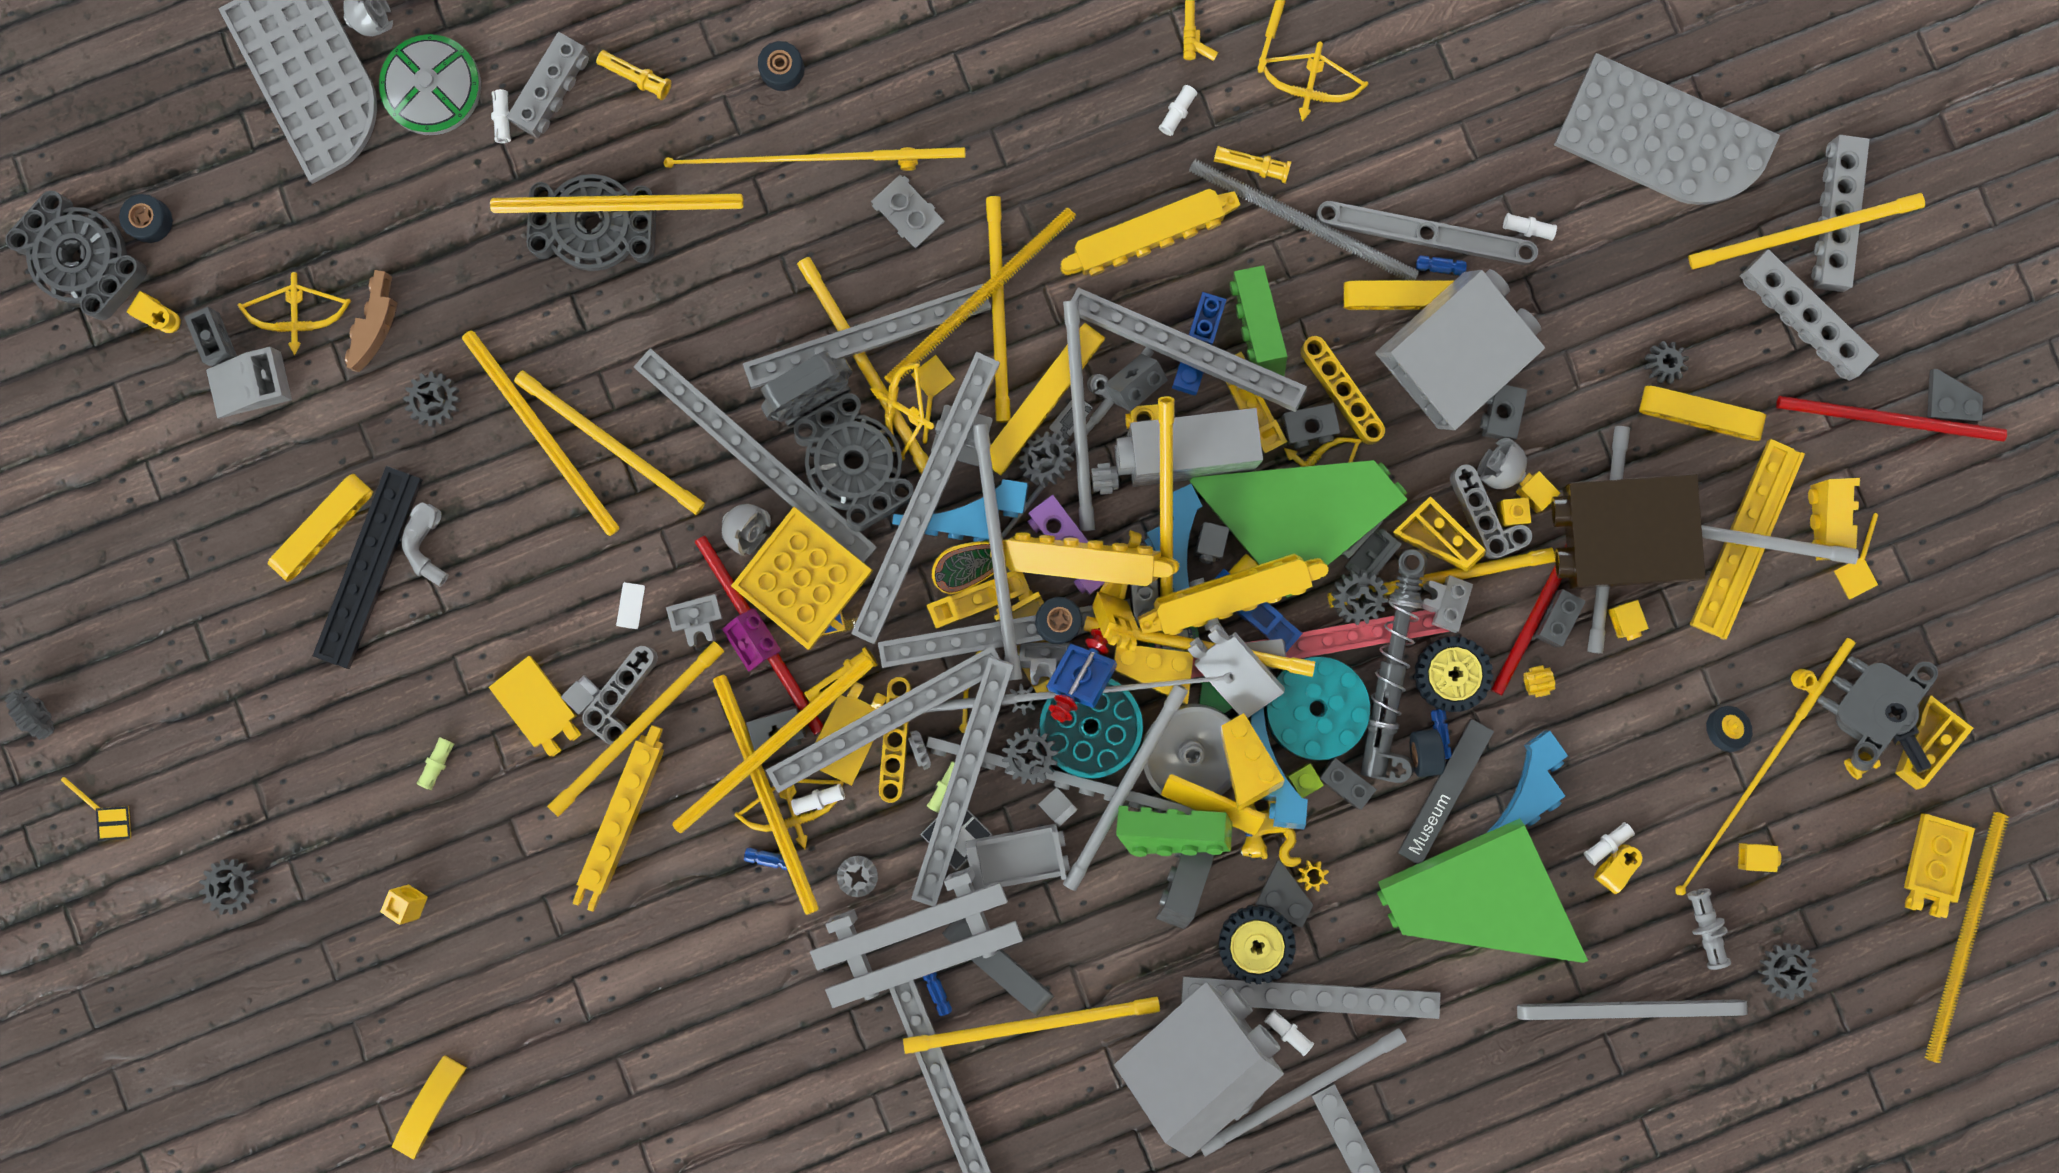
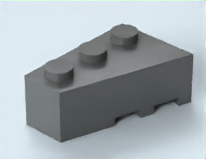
(1184, 889)

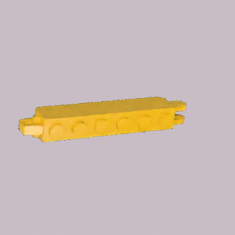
(1149, 231)
(1086, 560)
(1232, 593)
(620, 817)

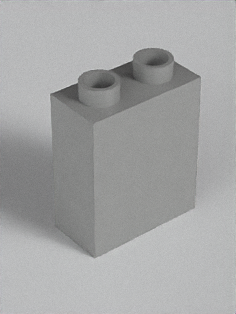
(1462, 348)
(1201, 447)
(1200, 1068)

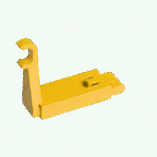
(1114, 613)

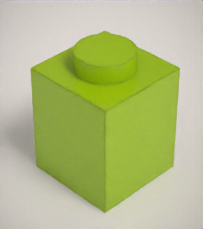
(1304, 780)

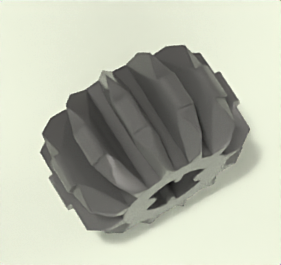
(1661, 370)

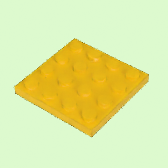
(802, 578)

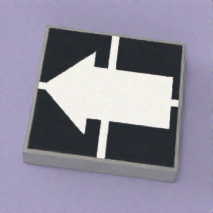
(970, 830)

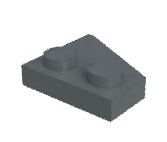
(1952, 400)
(1285, 896)

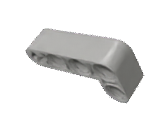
(1485, 510)
(623, 691)

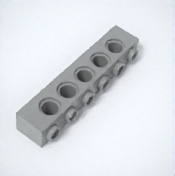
(1855, 152)
(1822, 317)

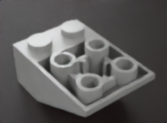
(249, 382)

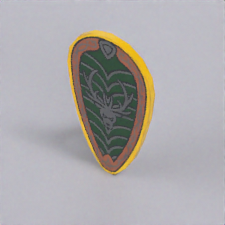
(962, 567)

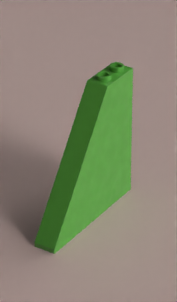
(1302, 508)
(1484, 896)

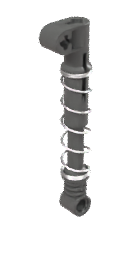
(1392, 676)

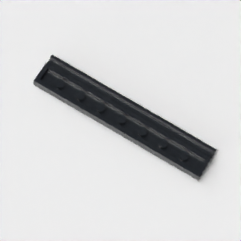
(367, 567)

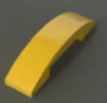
(1270, 431)
(974, 600)
(428, 1106)

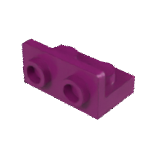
(751, 639)

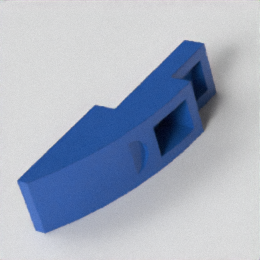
(1203, 328)
(1269, 621)

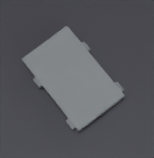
(907, 211)

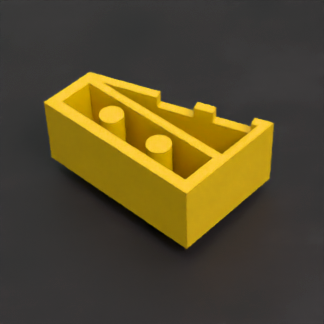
(1833, 512)
(1440, 535)
(1155, 665)
(1938, 736)
(1249, 763)

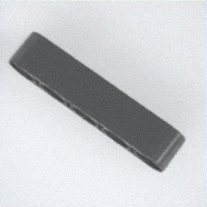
(1005, 972)

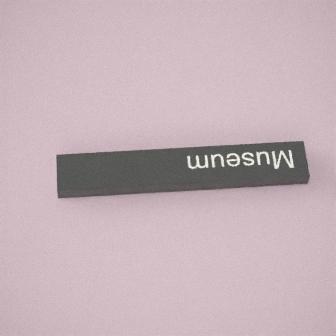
(1445, 792)

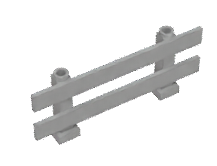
(854, 945)

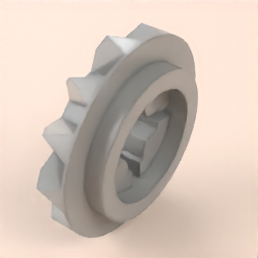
(919, 750)
(869, 874)

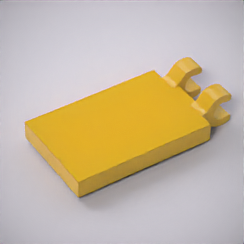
(535, 705)
(843, 713)
(1937, 864)

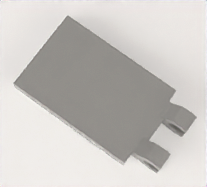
(1253, 682)

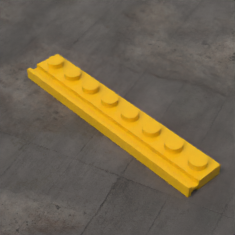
(1739, 562)

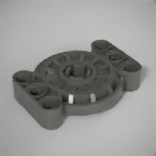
(608, 242)
(52, 247)
(806, 388)
(853, 436)

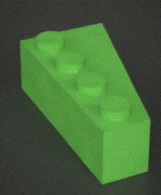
(1259, 319)
(1173, 832)

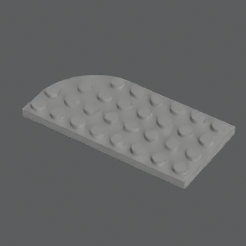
(307, 78)
(1663, 136)

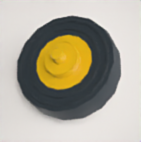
(1729, 728)

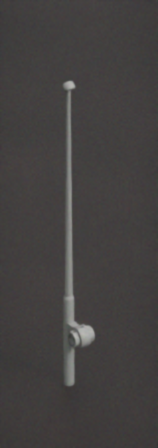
(1094, 419)
(1013, 698)

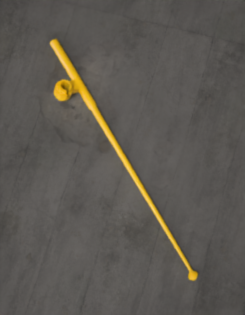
(906, 157)
(1803, 680)

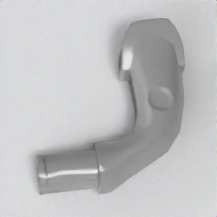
(422, 520)

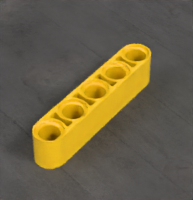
(1391, 294)
(1341, 377)
(1702, 413)
(320, 527)
(889, 751)

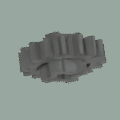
(427, 408)
(1044, 458)
(1367, 604)
(29, 714)
(1032, 744)
(217, 889)
(1789, 981)

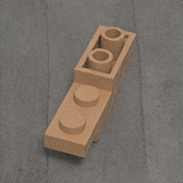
(371, 332)

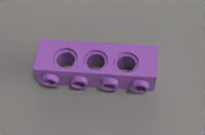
(1052, 510)

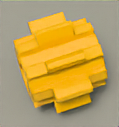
(1539, 681)
(1304, 878)

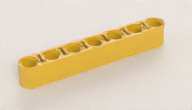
(1040, 402)

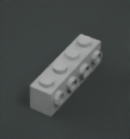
(548, 85)

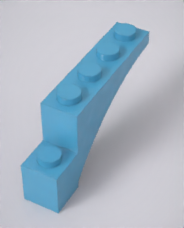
(1184, 510)
(971, 519)
(1536, 787)
(1289, 806)

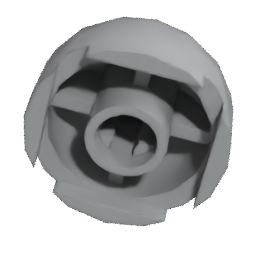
(367, 16)
(1503, 466)
(744, 528)

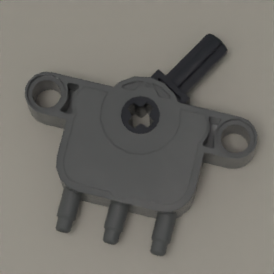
(1869, 703)

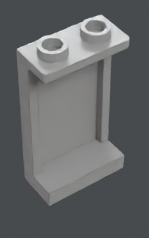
(1017, 857)

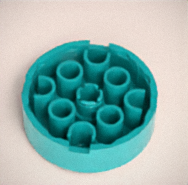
(1342, 717)
(1105, 750)

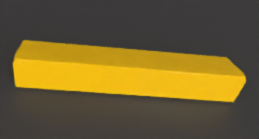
(1206, 800)

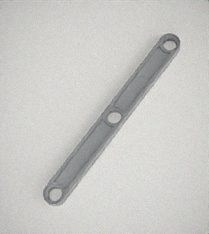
(1444, 235)
(1639, 1009)

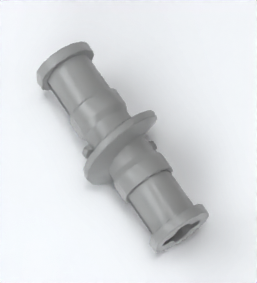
(1709, 928)

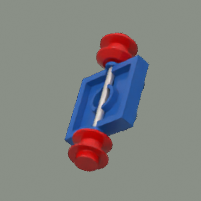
(1081, 676)

